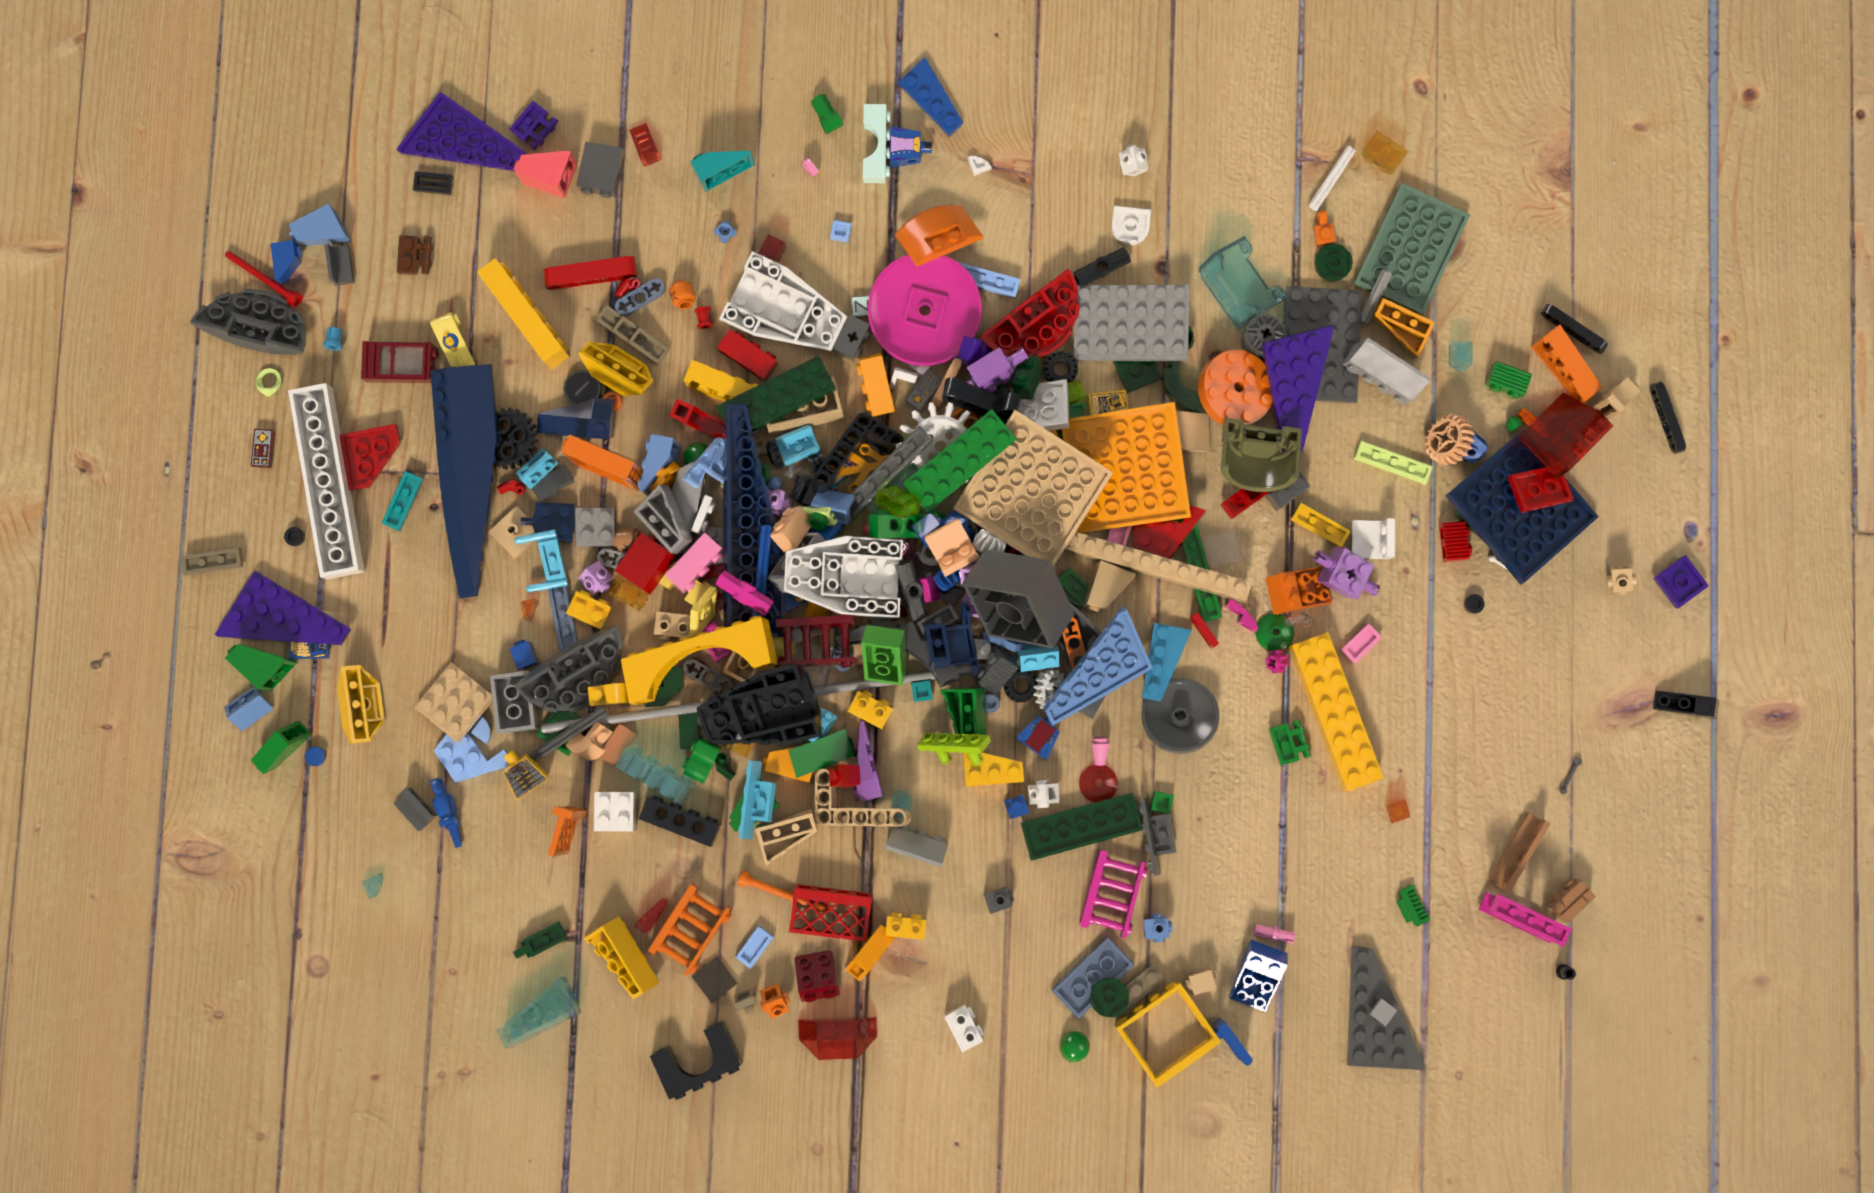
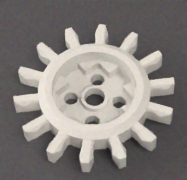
(937, 426)

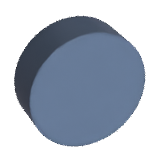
(991, 703)

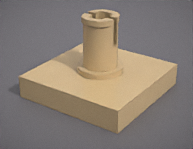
(509, 528)

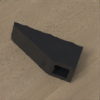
(1686, 704)

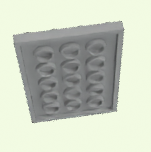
(1132, 323)

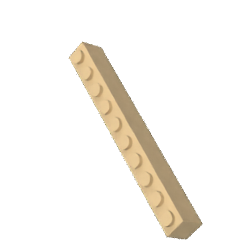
(1159, 567)

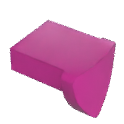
(930, 589)

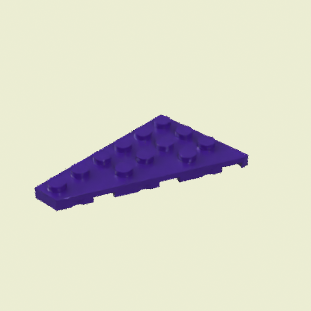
(458, 136)
(1295, 374)

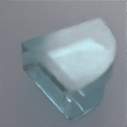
(373, 885)

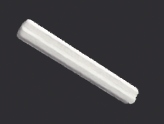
(1332, 178)

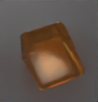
(529, 608)
(1397, 810)

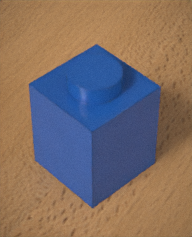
(524, 655)

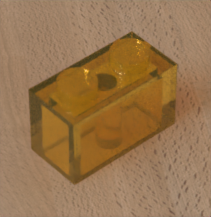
(1384, 153)

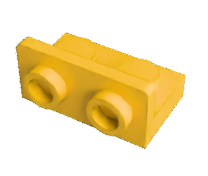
(588, 609)

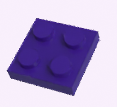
(1680, 582)

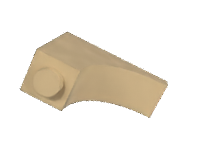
(1615, 400)

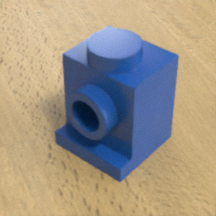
(1016, 806)

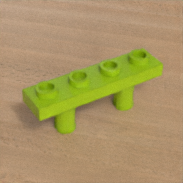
(961, 743)

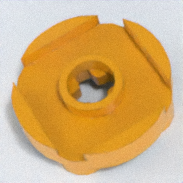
(666, 476)

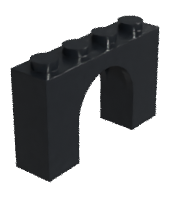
(678, 1081)

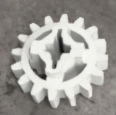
(1046, 686)

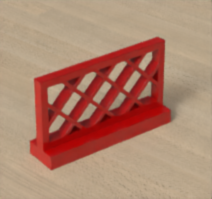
(830, 895)

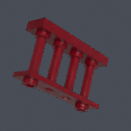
(825, 624)

